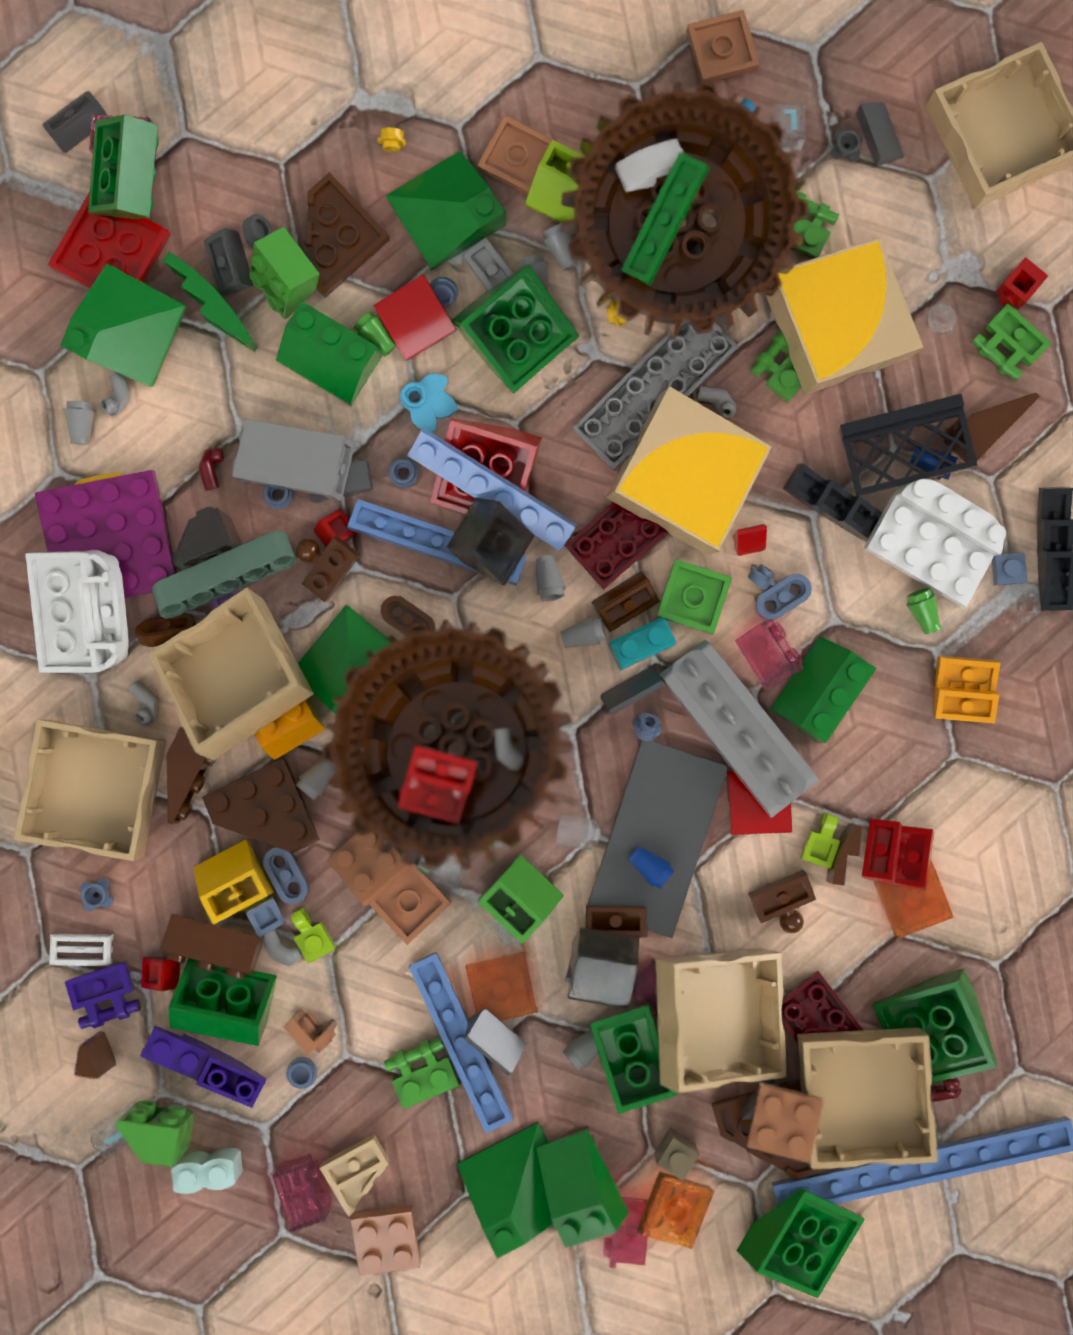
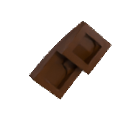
(849, 845)

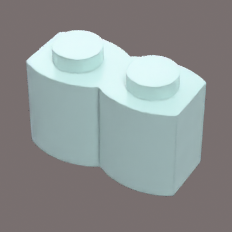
(207, 1170)

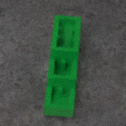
(214, 307)

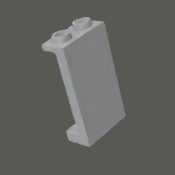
(293, 459)

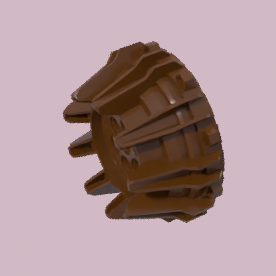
(745, 190)
(424, 685)

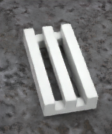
(107, 949)

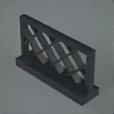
(901, 420)

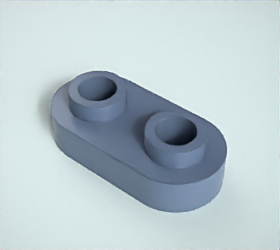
(782, 597)
(283, 876)

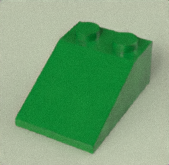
(631, 1058)
(580, 1189)

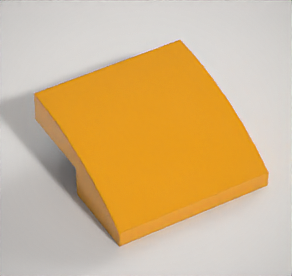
(966, 689)

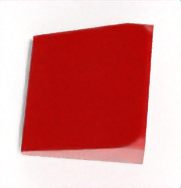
(333, 526)
(750, 539)
(160, 973)

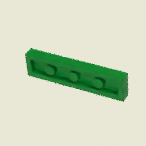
(665, 218)

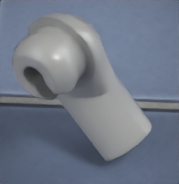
(119, 397)
(720, 399)
(148, 703)
(506, 752)
(279, 952)

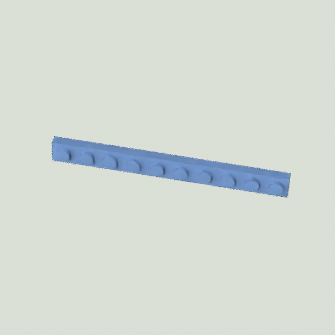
(954, 1160)

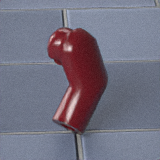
(207, 465)
(947, 1091)

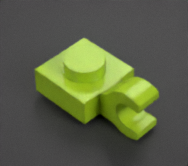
(821, 846)
(314, 939)

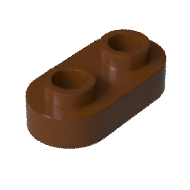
(409, 616)
(160, 630)

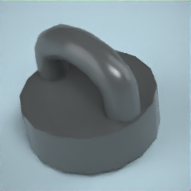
(255, 228)

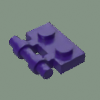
(99, 986)

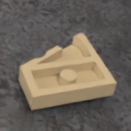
(354, 1170)

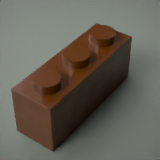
(211, 946)

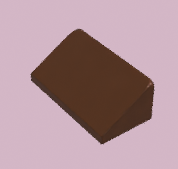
(625, 601)
(618, 919)
(94, 1057)

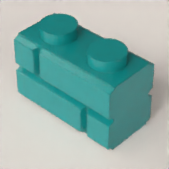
(641, 643)

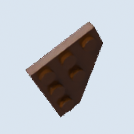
(338, 234)
(264, 808)
(736, 1129)

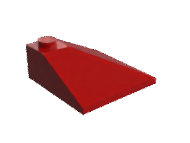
(499, 448)

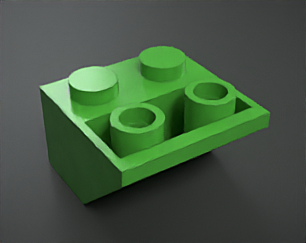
(282, 272)
(520, 899)
(157, 1132)

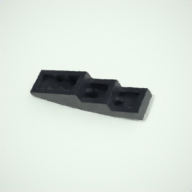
(833, 502)
(1055, 548)

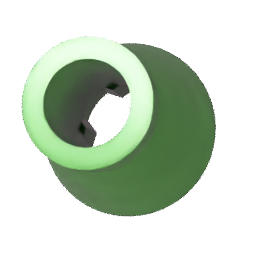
(374, 331)
(924, 609)

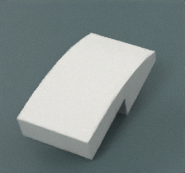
(646, 165)

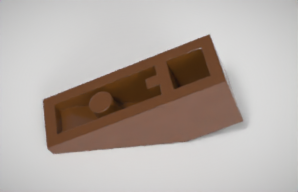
(990, 424)

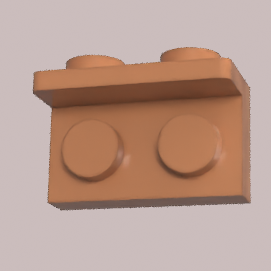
(305, 1031)

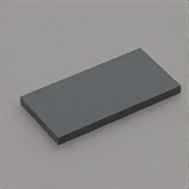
(667, 814)

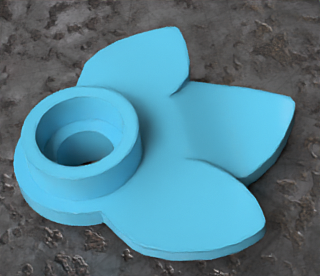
(432, 402)

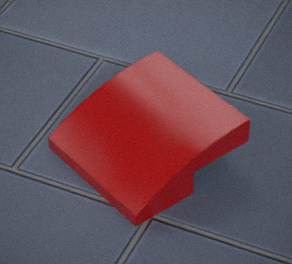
(415, 317)
(436, 784)
(749, 816)
(898, 854)

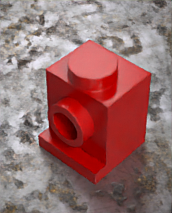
(1021, 284)

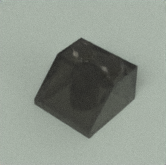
(205, 537)
(490, 540)
(603, 967)

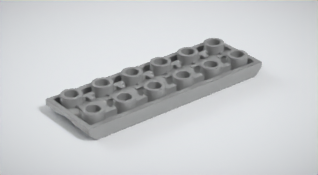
(681, 363)
(738, 728)

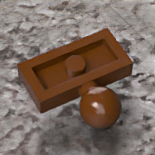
(329, 566)
(781, 899)

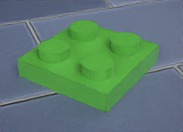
(694, 596)

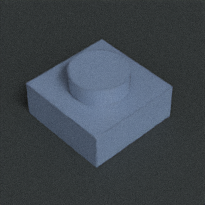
(1009, 569)
(264, 915)

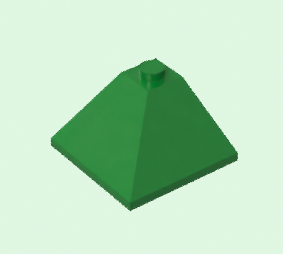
(447, 209)
(124, 326)
(516, 328)
(337, 650)
(950, 1017)
(508, 1190)
(800, 1241)

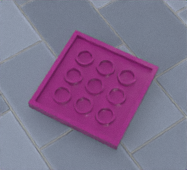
(115, 517)

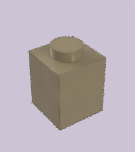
(676, 1154)

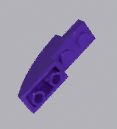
(204, 1063)

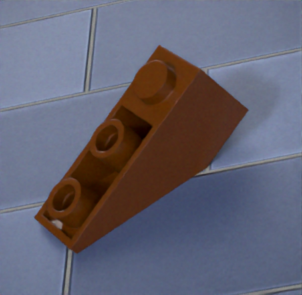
(184, 776)

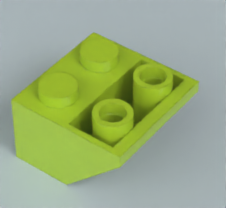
(552, 181)

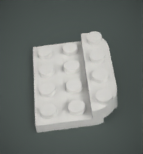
(937, 539)
(77, 611)

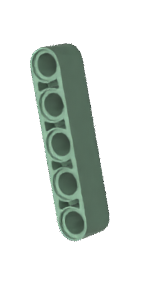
(223, 574)

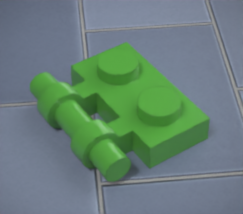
(813, 233)
(1017, 336)
(784, 377)
(424, 1081)

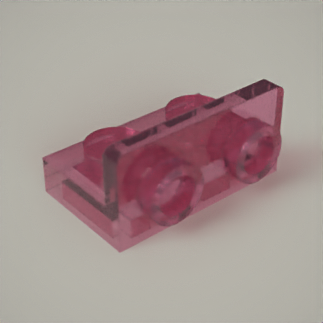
(769, 654)
(627, 1243)

